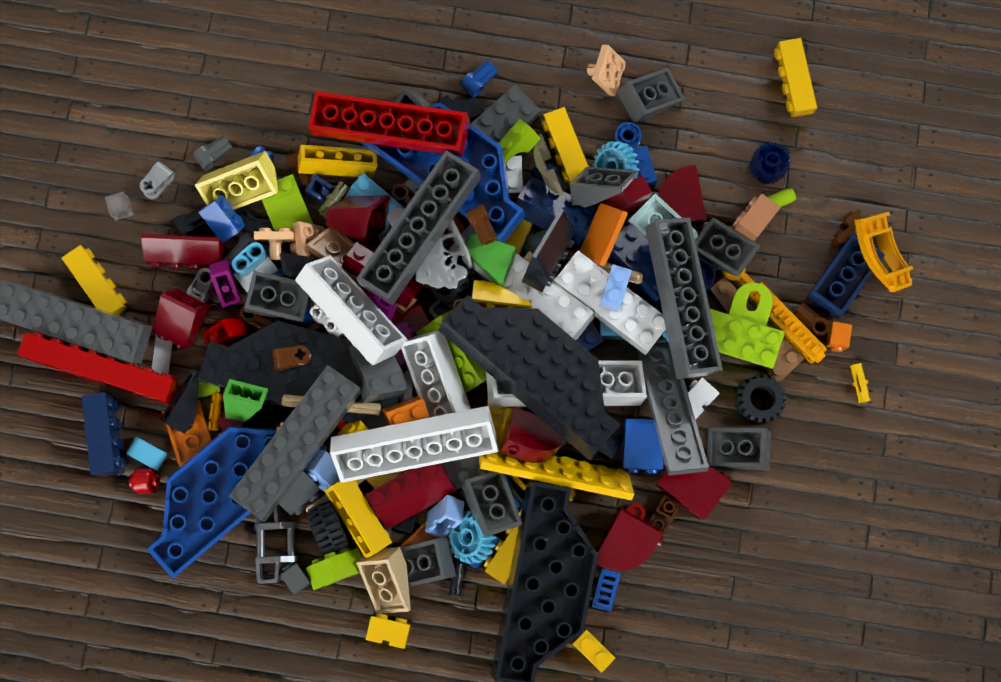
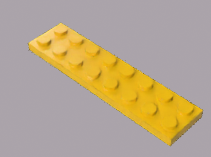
(564, 473)

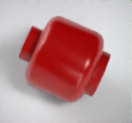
(144, 481)

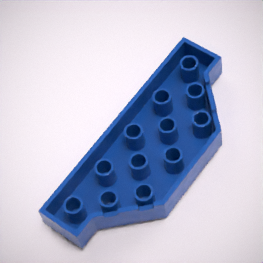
(480, 153)
(198, 496)

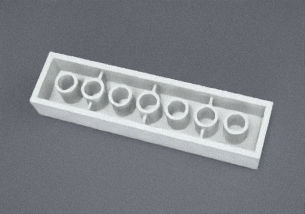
(553, 301)
(620, 380)
(414, 444)

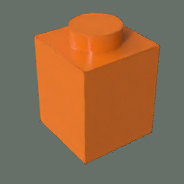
(838, 336)

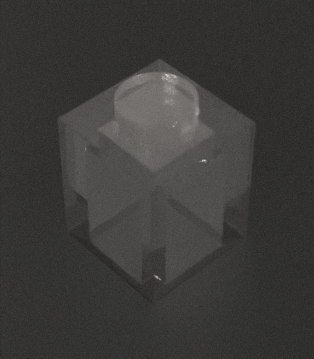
(119, 206)

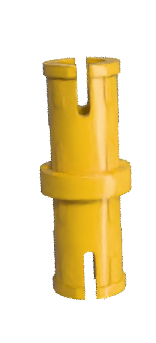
(860, 383)

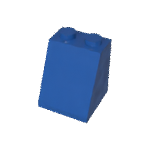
(641, 447)

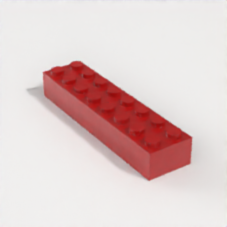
(389, 123)
(95, 367)

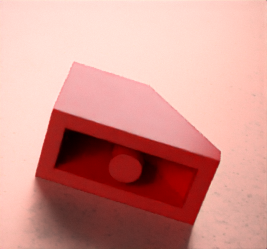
(225, 332)

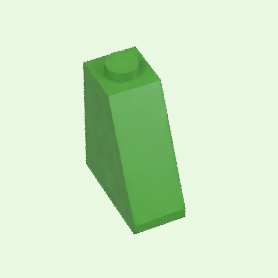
(492, 259)
(242, 400)

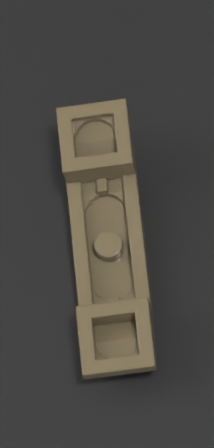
(541, 154)

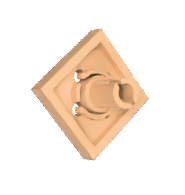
(607, 70)
(304, 234)
(274, 239)

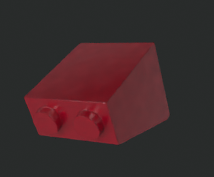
(359, 216)
(179, 318)

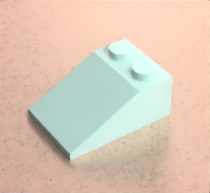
(654, 210)

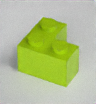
(333, 567)

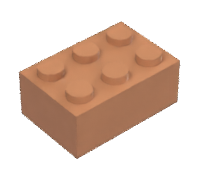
(755, 217)

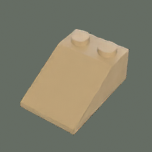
(386, 580)

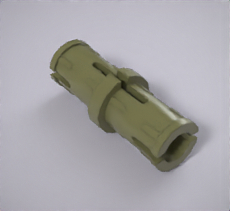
(333, 198)

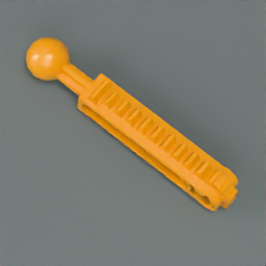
(786, 321)

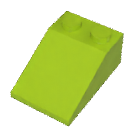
(286, 205)

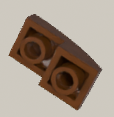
(847, 227)
(664, 513)

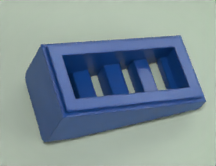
(616, 575)

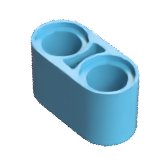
(246, 256)
(146, 453)

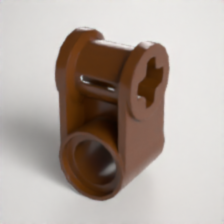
(287, 357)

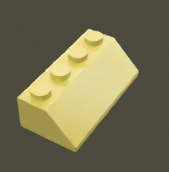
(240, 182)

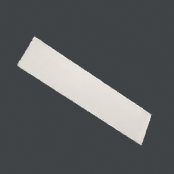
(161, 355)

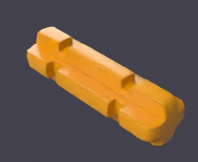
(215, 411)

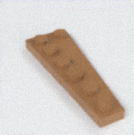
(338, 245)
(788, 355)

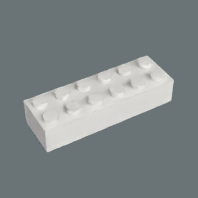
(351, 309)
(635, 320)
(435, 374)

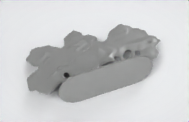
(433, 269)

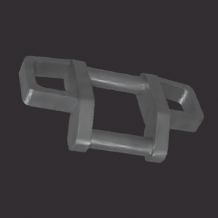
(261, 559)

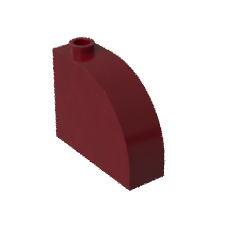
(684, 195)
(632, 197)
(529, 437)
(696, 491)
(628, 542)

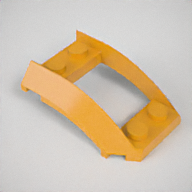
(877, 226)

